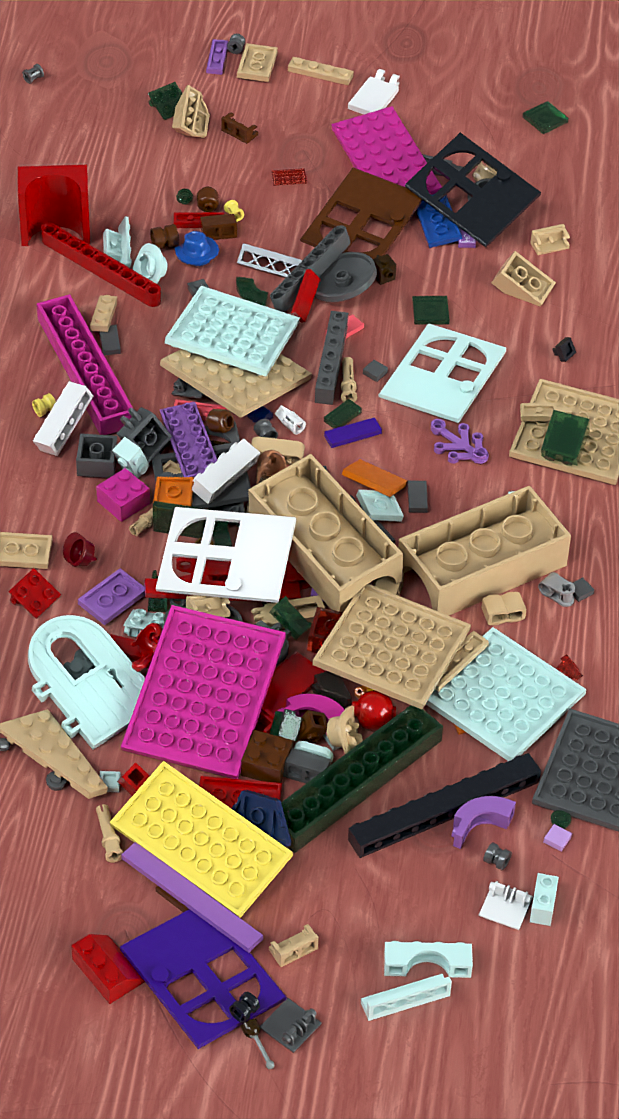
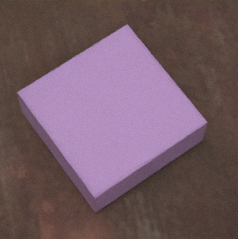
(557, 837)

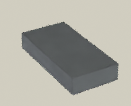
(110, 341)
(417, 496)

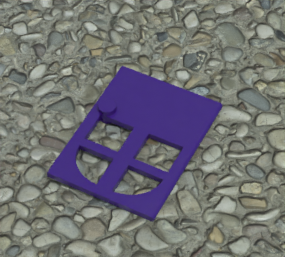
(185, 947)

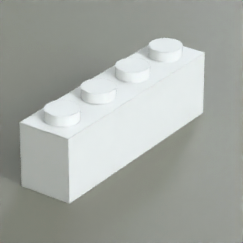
(63, 418)
(225, 471)

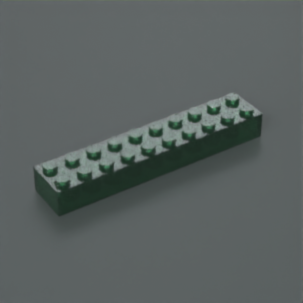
(359, 774)

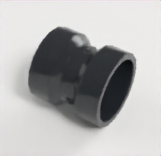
(244, 1007)

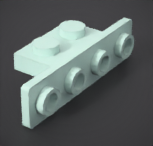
(118, 243)

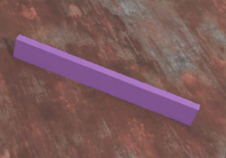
(192, 897)

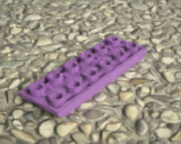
(188, 438)

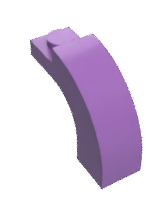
(479, 811)

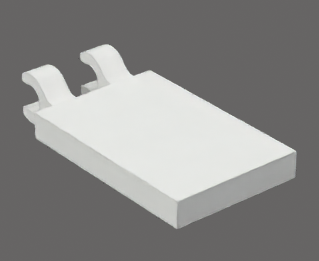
(375, 94)

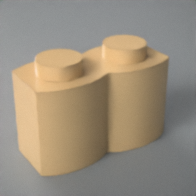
(503, 608)

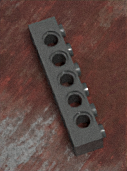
(331, 357)

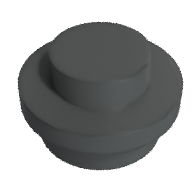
(54, 782)

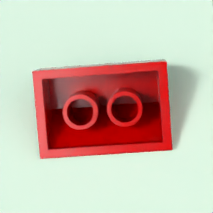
(105, 966)

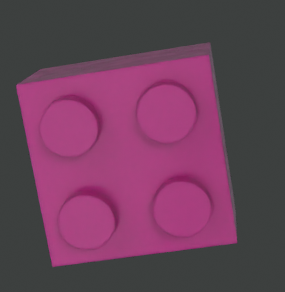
(123, 494)

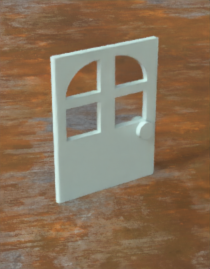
(435, 391)

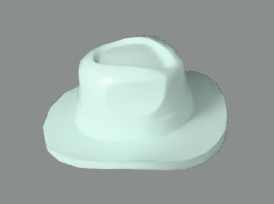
(150, 263)

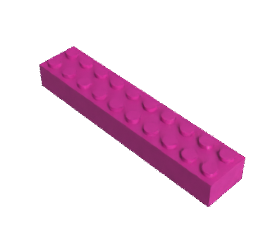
(84, 362)

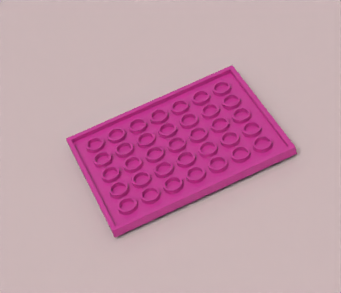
(203, 691)

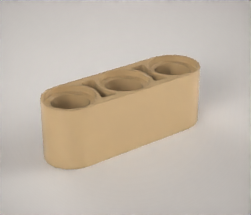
(291, 450)

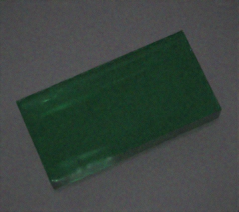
(342, 414)

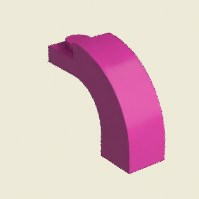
(313, 702)

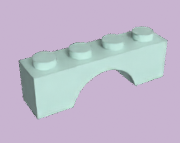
(453, 957)

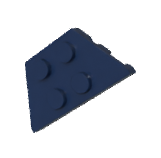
(265, 814)

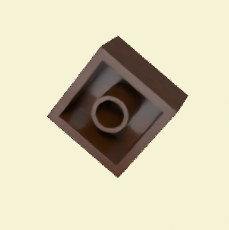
(265, 757)

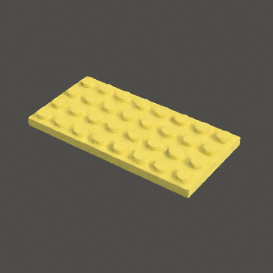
(201, 839)

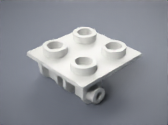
(505, 905)

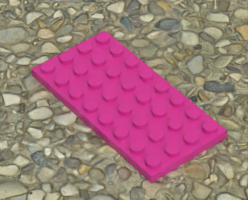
(383, 147)

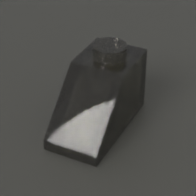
(333, 687)

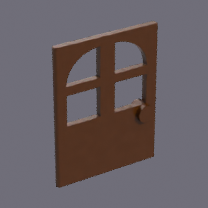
(371, 198)

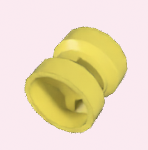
(42, 406)

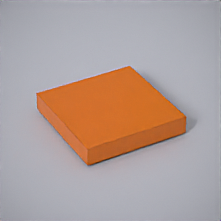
(174, 490)

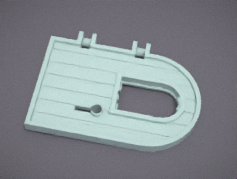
(95, 697)

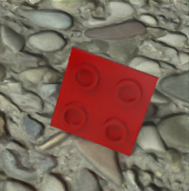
(34, 593)

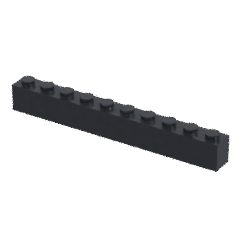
(441, 805)

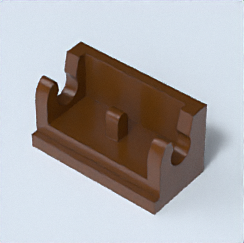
(237, 129)
(219, 226)

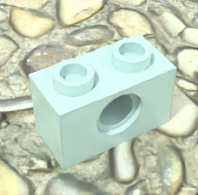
(544, 899)

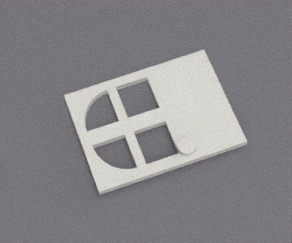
(256, 559)

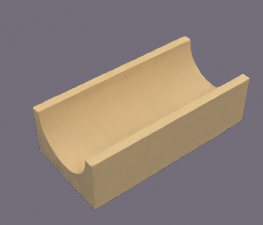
(333, 538)
(486, 550)

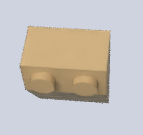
(523, 280)

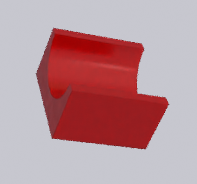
(53, 196)

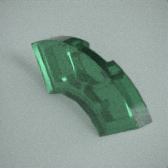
(249, 292)

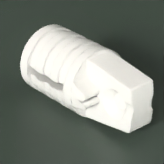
(288, 417)

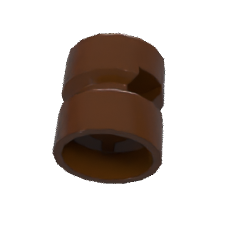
(166, 236)

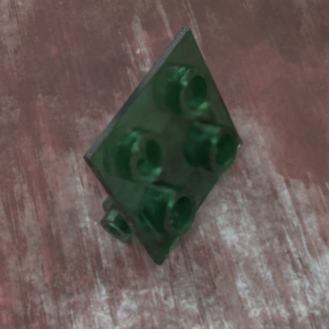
(165, 99)

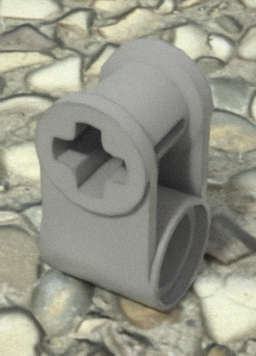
(557, 587)

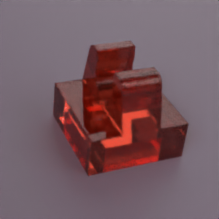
(570, 667)

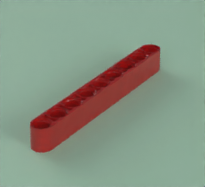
(101, 264)

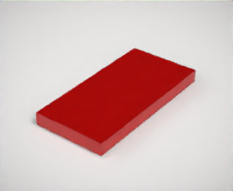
(290, 679)
(228, 789)

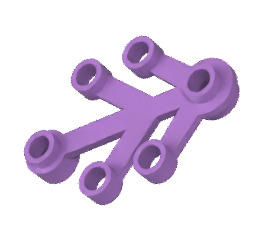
(477, 454)

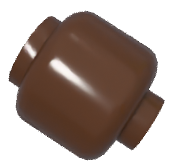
(207, 199)
(220, 421)

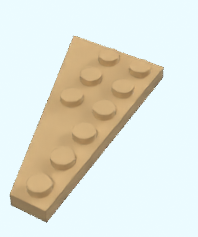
(52, 748)

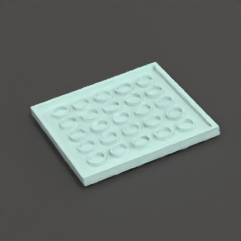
(232, 330)
(506, 696)

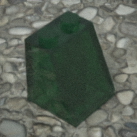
(565, 438)

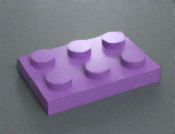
(112, 596)

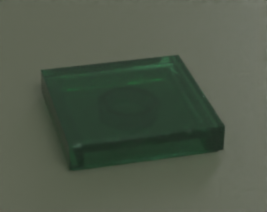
(545, 117)
(430, 309)

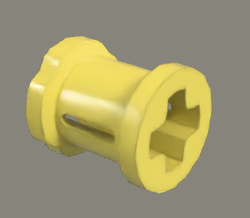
(234, 209)

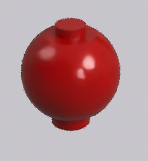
(373, 710)

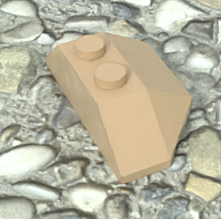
(191, 114)

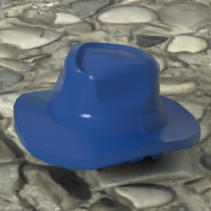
(197, 249)

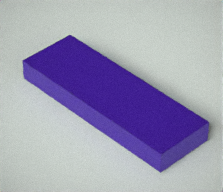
(352, 432)

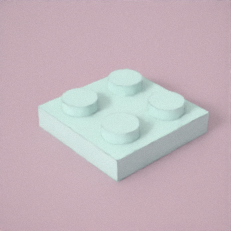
(379, 506)

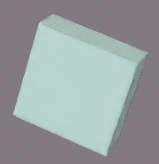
(110, 779)

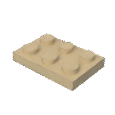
(257, 62)
(25, 550)

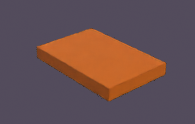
(374, 477)

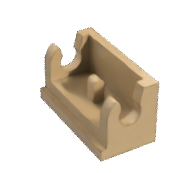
(550, 239)
(208, 605)
(294, 947)

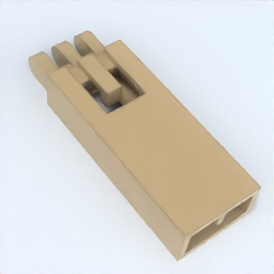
(305, 606)

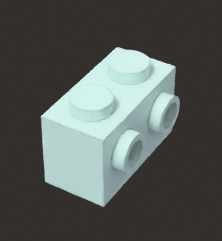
(131, 457)

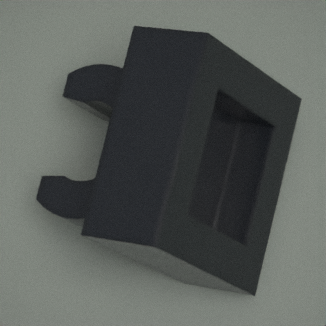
(564, 349)

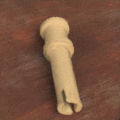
(348, 384)
(110, 839)

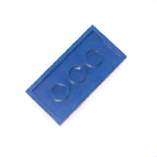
(436, 227)

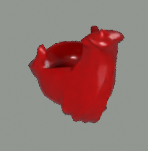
(147, 642)

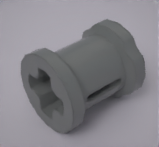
(31, 74)

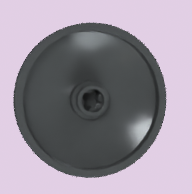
(346, 277)

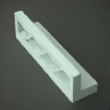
(406, 996)

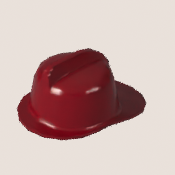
(78, 550)

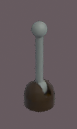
(251, 1030)

